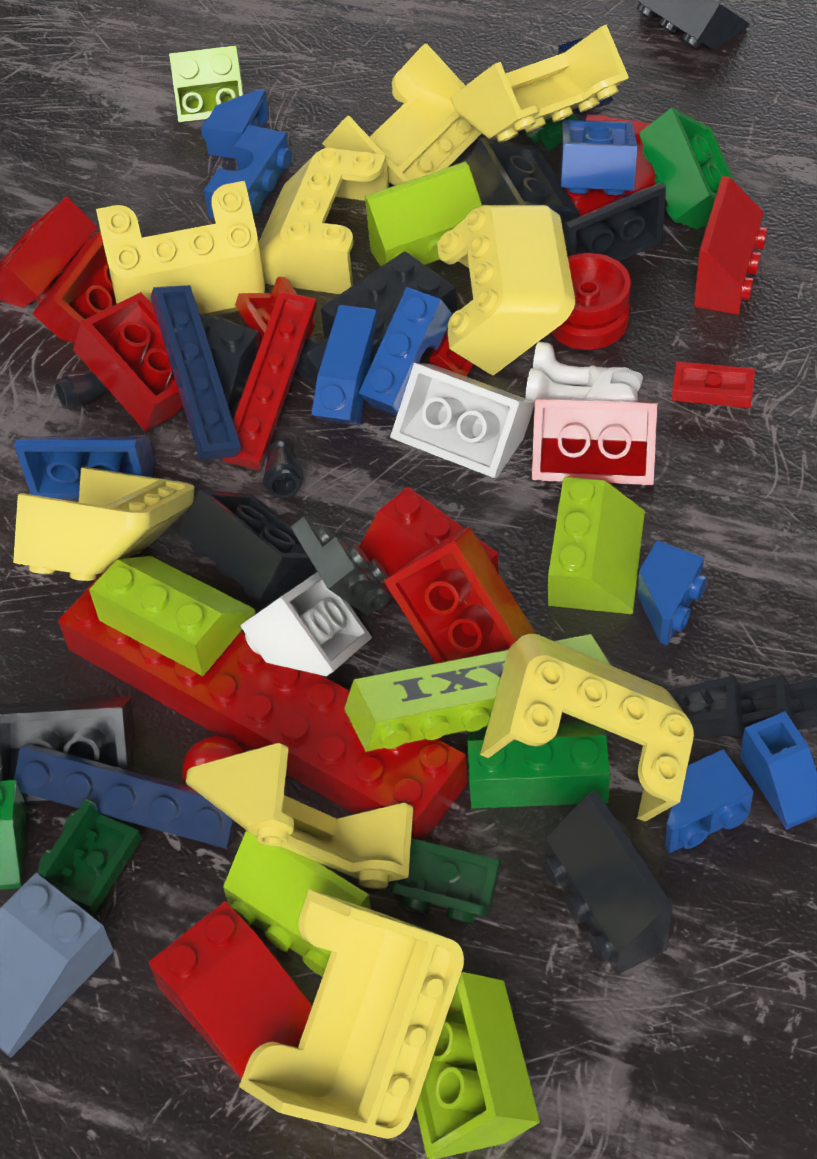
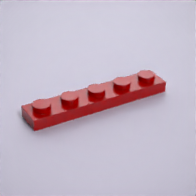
(271, 377)

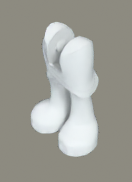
(557, 380)

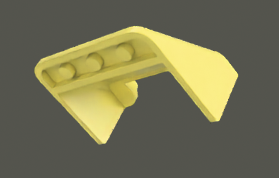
(424, 131)
(251, 792)

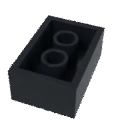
(384, 290)

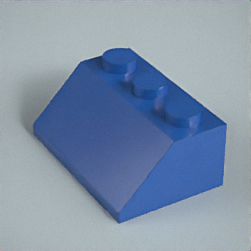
(55, 462)

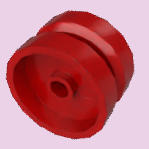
(600, 305)

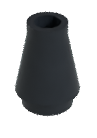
(78, 389)
(282, 472)

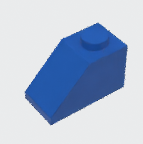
(231, 119)

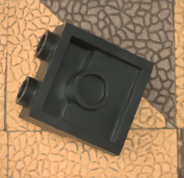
(344, 567)

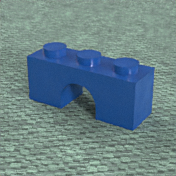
(260, 161)
(416, 325)

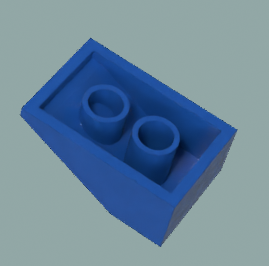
(598, 156)

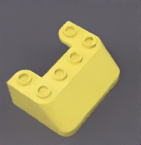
(550, 88)
(297, 238)
(210, 258)
(516, 280)
(111, 521)
(550, 679)
(368, 1024)

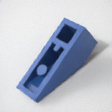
(345, 366)

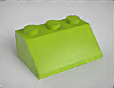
(419, 213)
(595, 548)
(168, 611)
(269, 891)
(477, 1076)

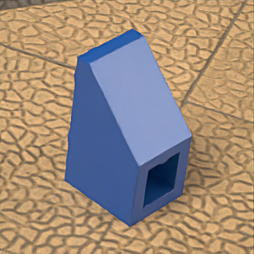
(668, 586)
(782, 768)
(710, 800)

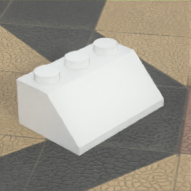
(461, 419)
(307, 629)

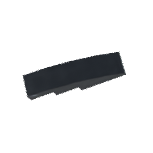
(726, 707)

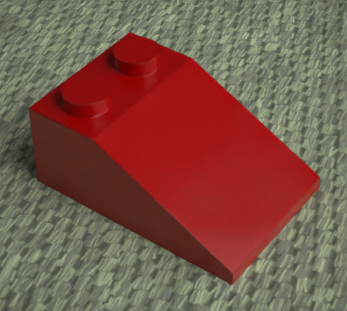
(231, 988)

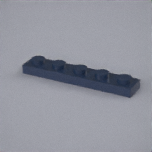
(195, 372)
(122, 795)

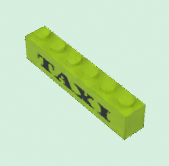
(434, 698)

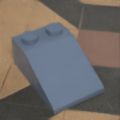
(44, 958)

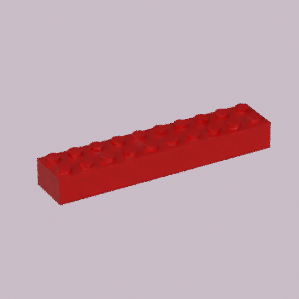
(279, 704)

